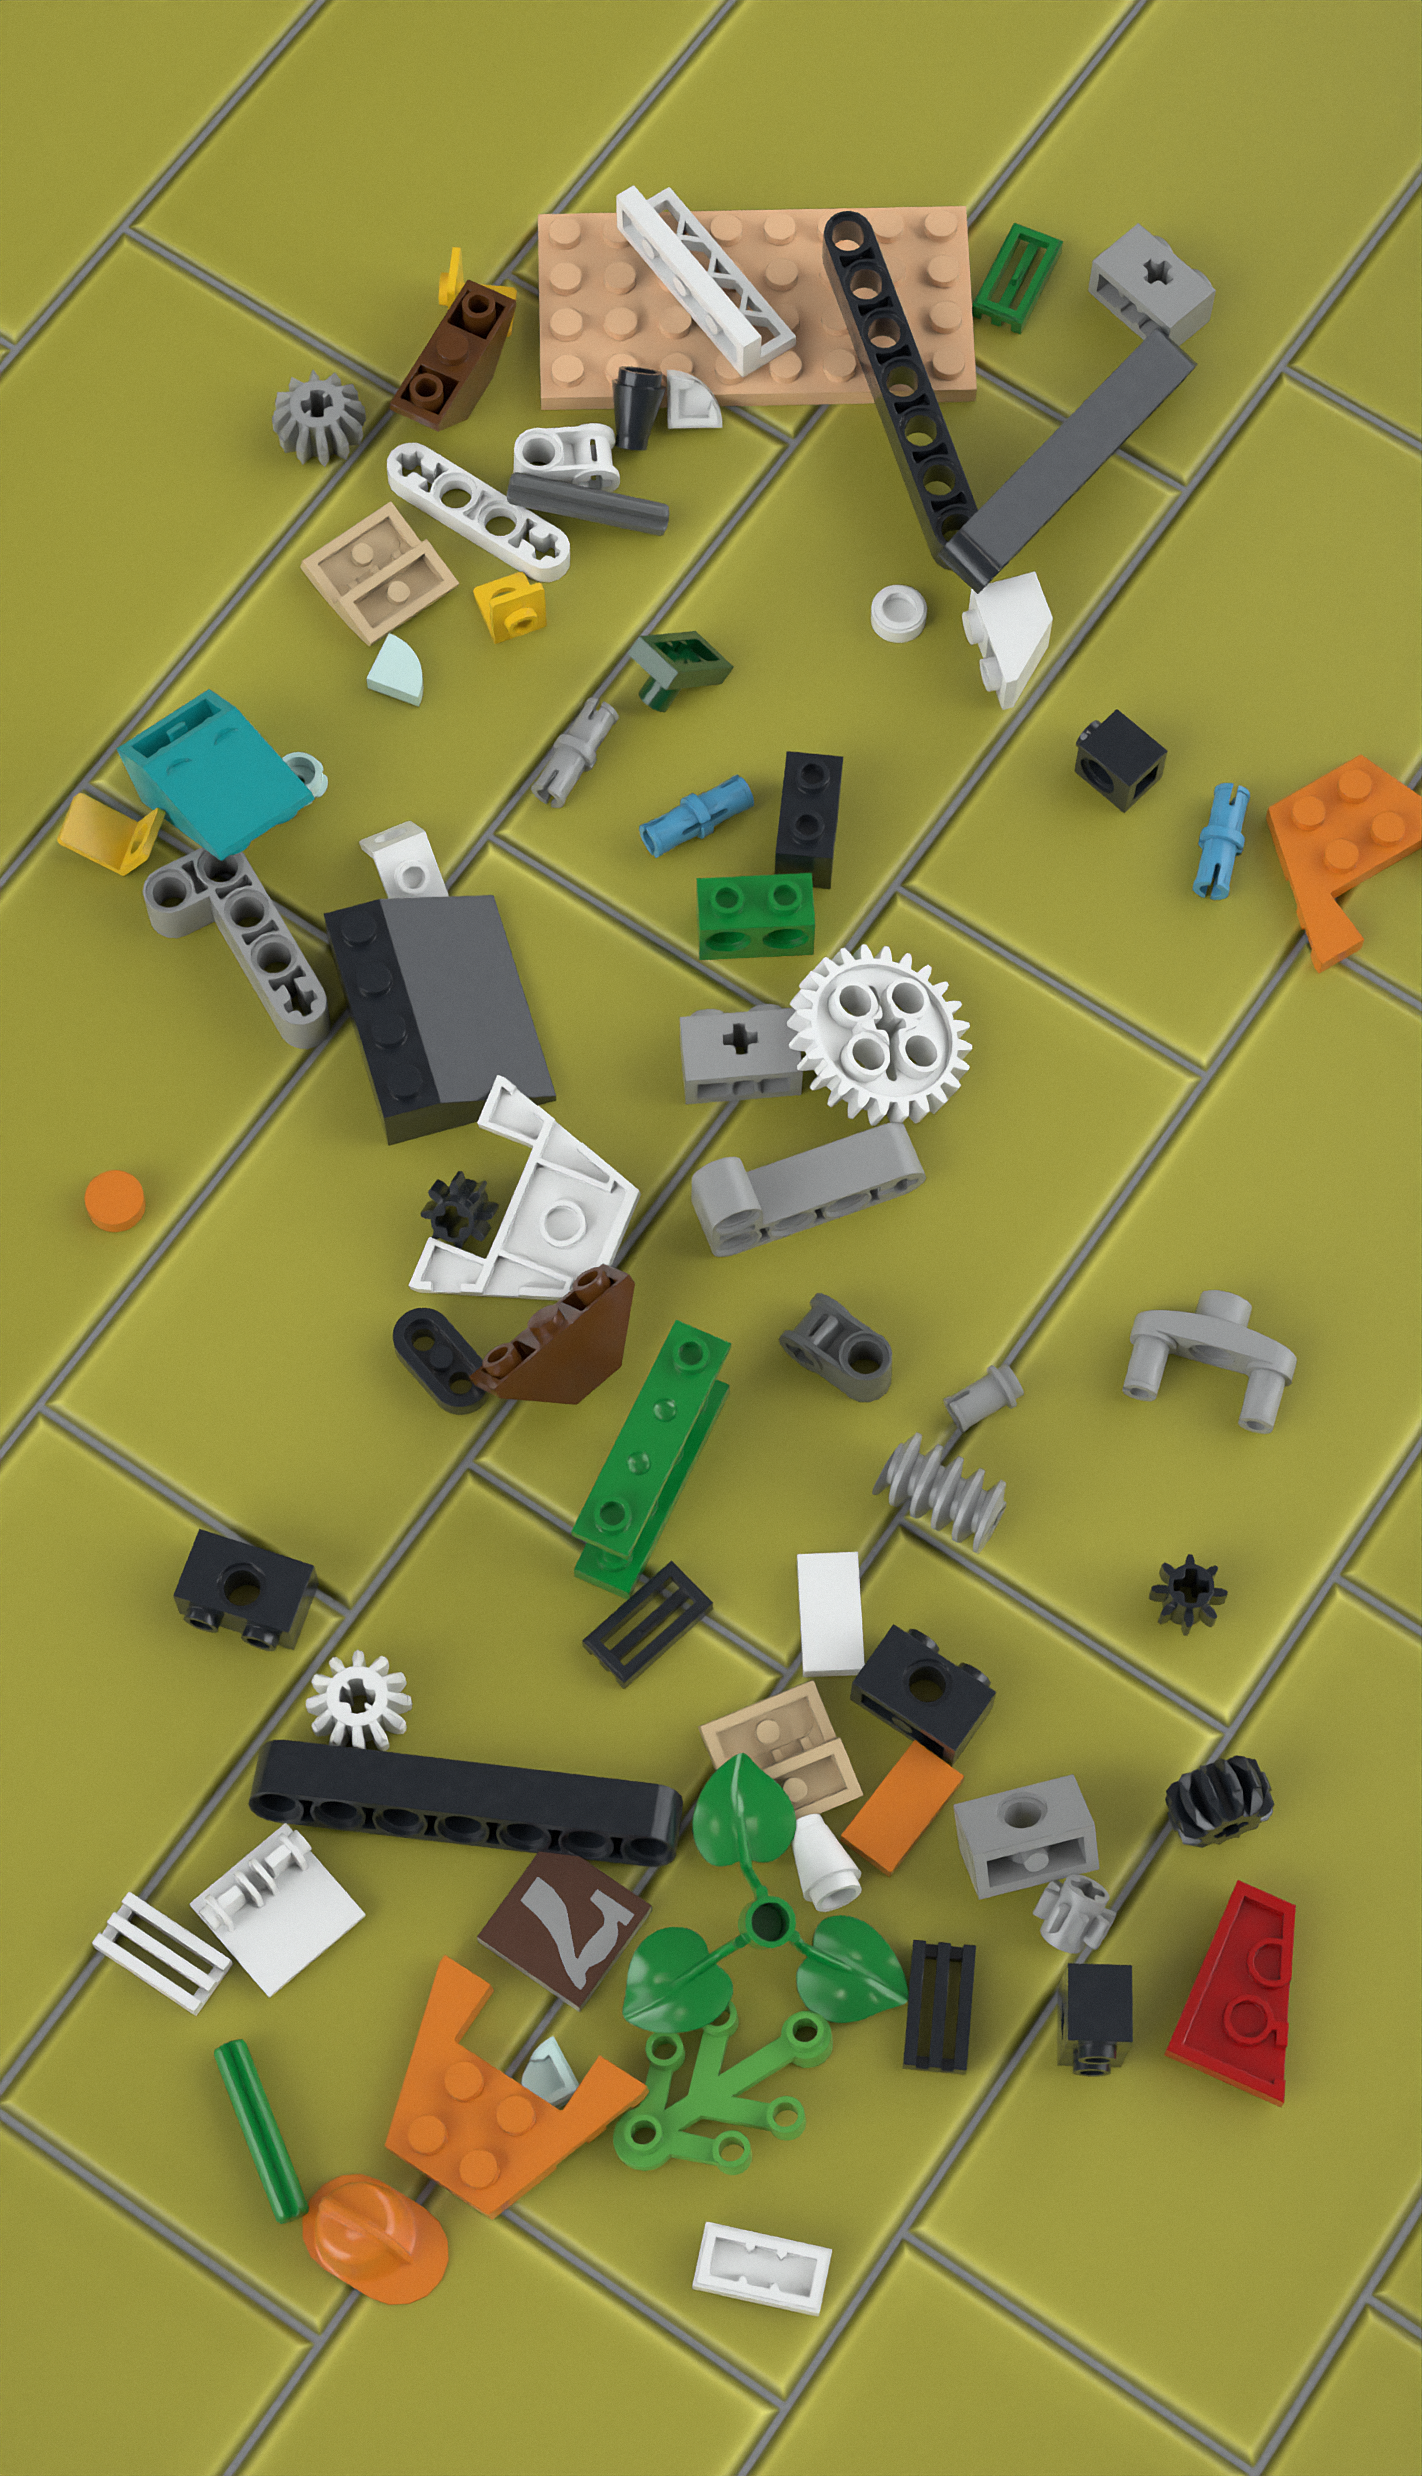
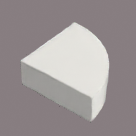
(690, 402)

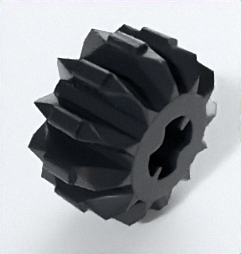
(1219, 1801)

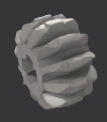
(318, 418)

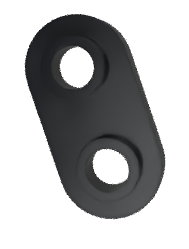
(442, 1364)

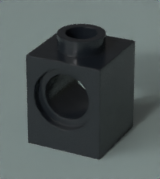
(1119, 759)

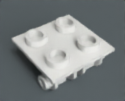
(277, 1909)

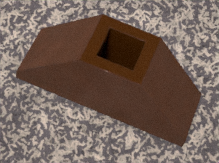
(457, 359)
(566, 1344)

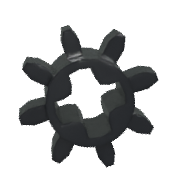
(459, 1210)
(1201, 1587)

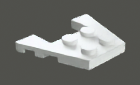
(558, 1223)

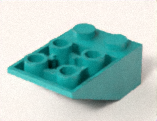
(213, 775)

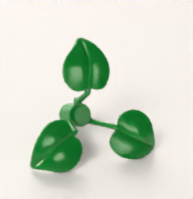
(674, 1978)

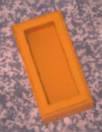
(902, 1808)

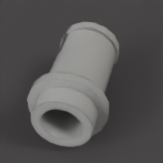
(984, 1397)

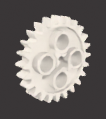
(879, 1035)

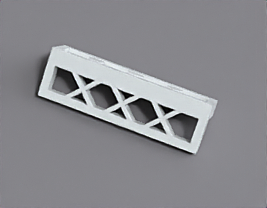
(700, 289)

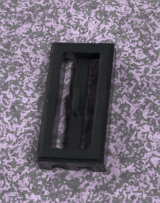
(611, 1658)
(943, 1954)

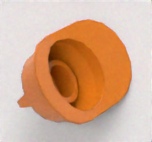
(375, 2239)

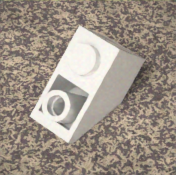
(1012, 632)

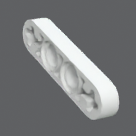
(473, 517)

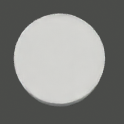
(898, 613)

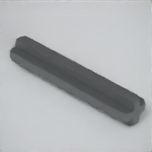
(588, 504)

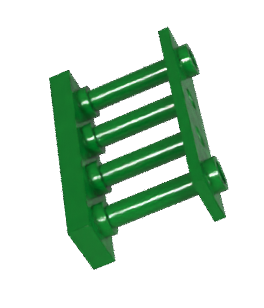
(651, 1460)

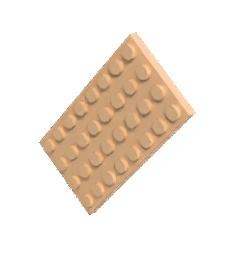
(612, 311)

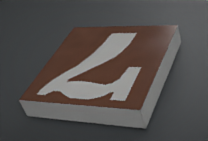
(564, 1925)

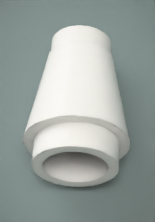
(823, 1865)

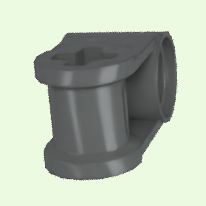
(833, 1340)

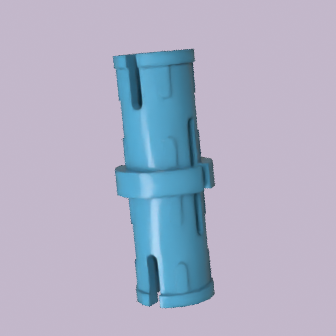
(696, 816)
(1221, 841)

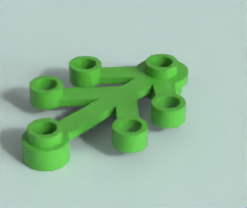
(715, 2095)

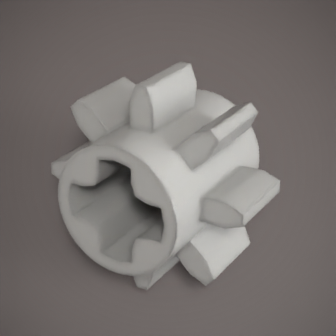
(1074, 1913)

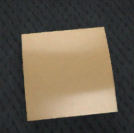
(378, 574)
(792, 1744)

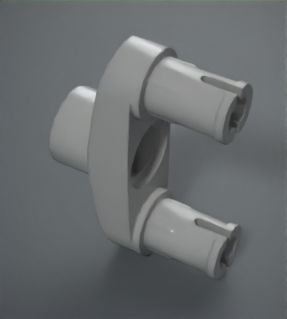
(1216, 1337)

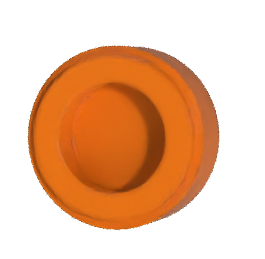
(115, 1201)

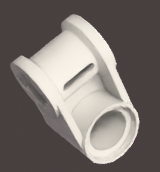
(569, 455)

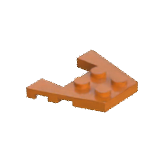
(1335, 839)
(477, 2125)

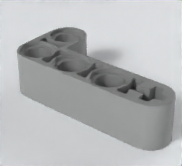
(253, 947)
(804, 1190)

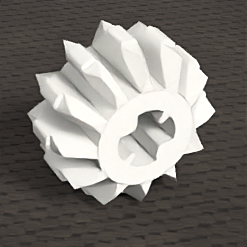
(337, 1695)

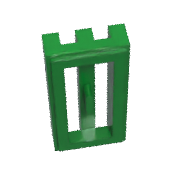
(1002, 311)

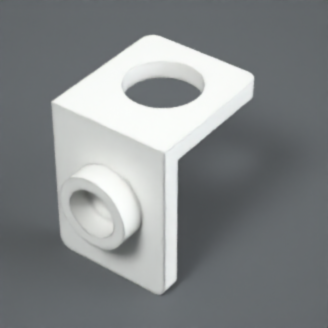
(405, 862)

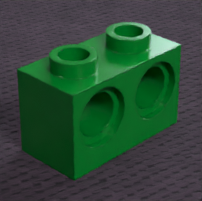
(755, 916)

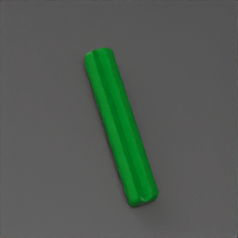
(261, 2131)

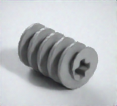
(943, 1491)

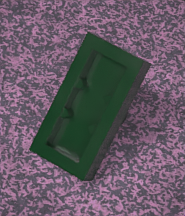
(676, 663)

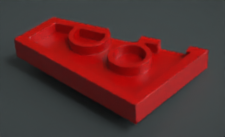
(1240, 1999)

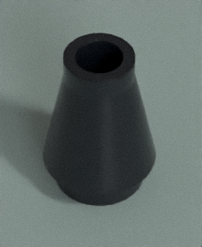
(636, 405)

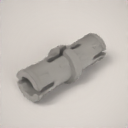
(574, 753)

